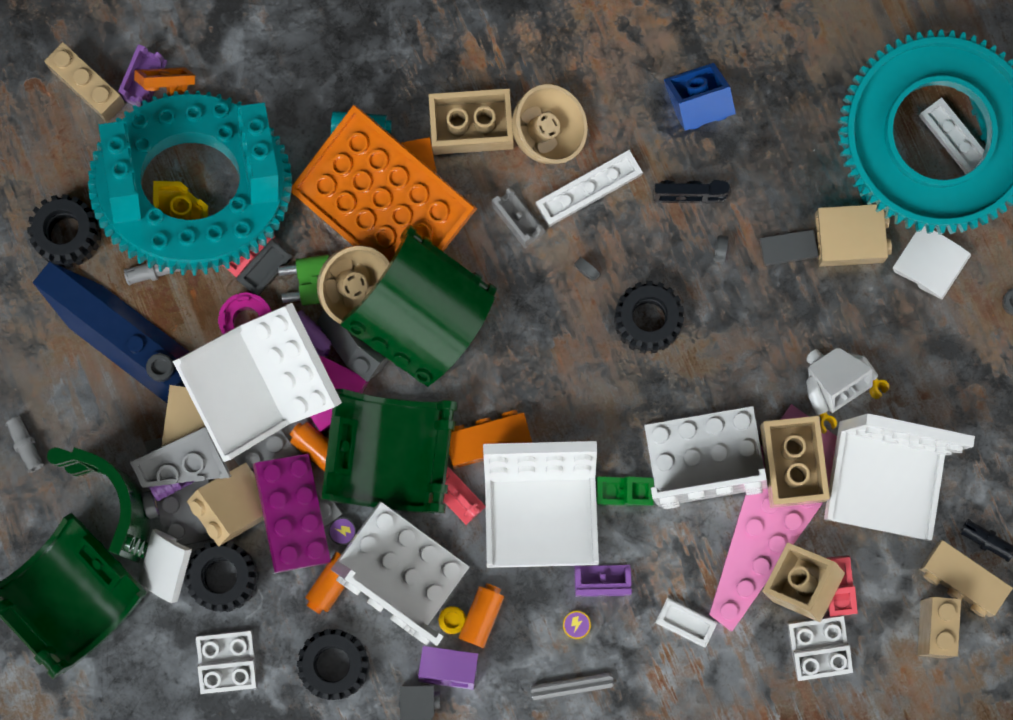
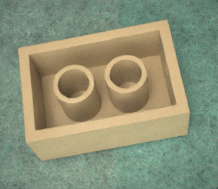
(471, 121)
(794, 461)

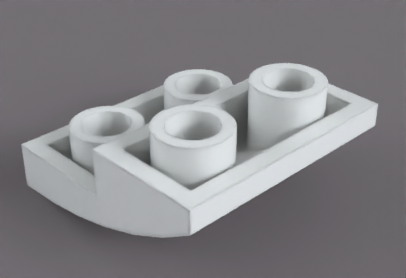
(932, 262)
(164, 566)
(820, 647)
(226, 661)

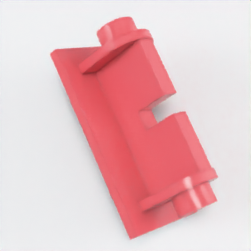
(461, 498)

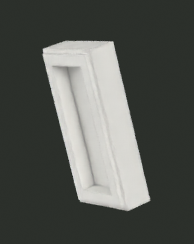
(686, 622)

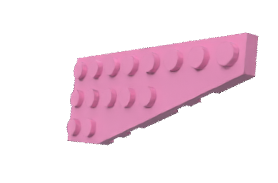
(759, 542)

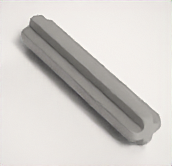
(572, 686)

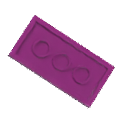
(291, 513)

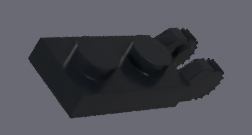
(691, 192)

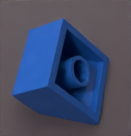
(700, 96)

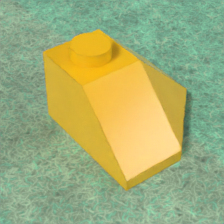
(177, 201)

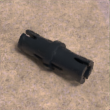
(987, 540)

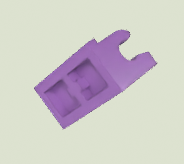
(129, 89)
(602, 580)
(448, 667)

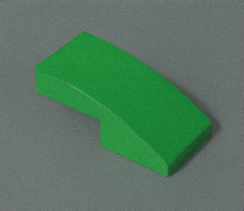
(624, 491)

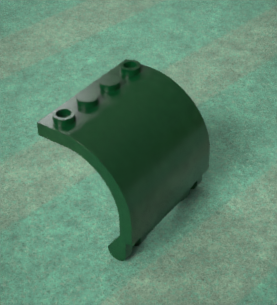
(422, 309)
(388, 452)
(133, 525)
(68, 597)

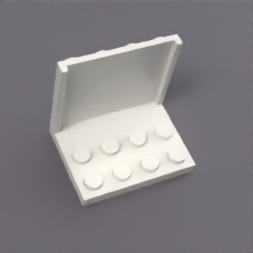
(256, 380)
(705, 457)
(889, 474)
(541, 504)
(400, 571)

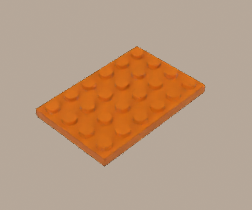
(376, 187)

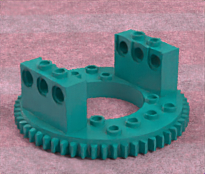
(870, 143)
(203, 243)

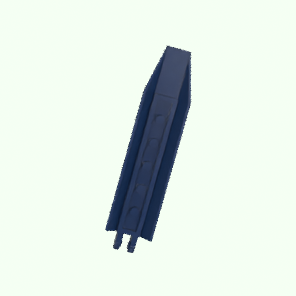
(109, 325)

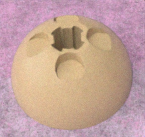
(549, 124)
(365, 269)

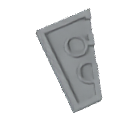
(181, 461)

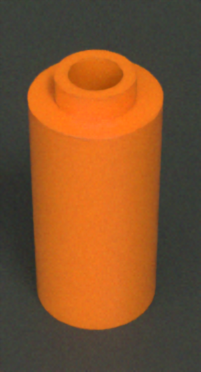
(310, 441)
(325, 589)
(481, 615)

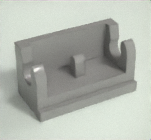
(518, 217)

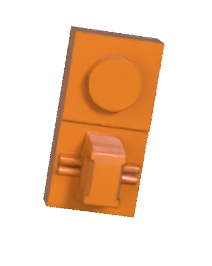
(172, 78)

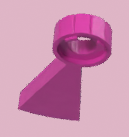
(340, 376)

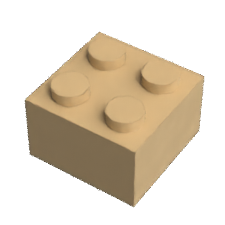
(803, 582)

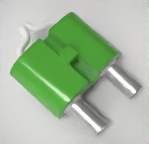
(307, 273)

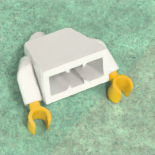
(838, 380)

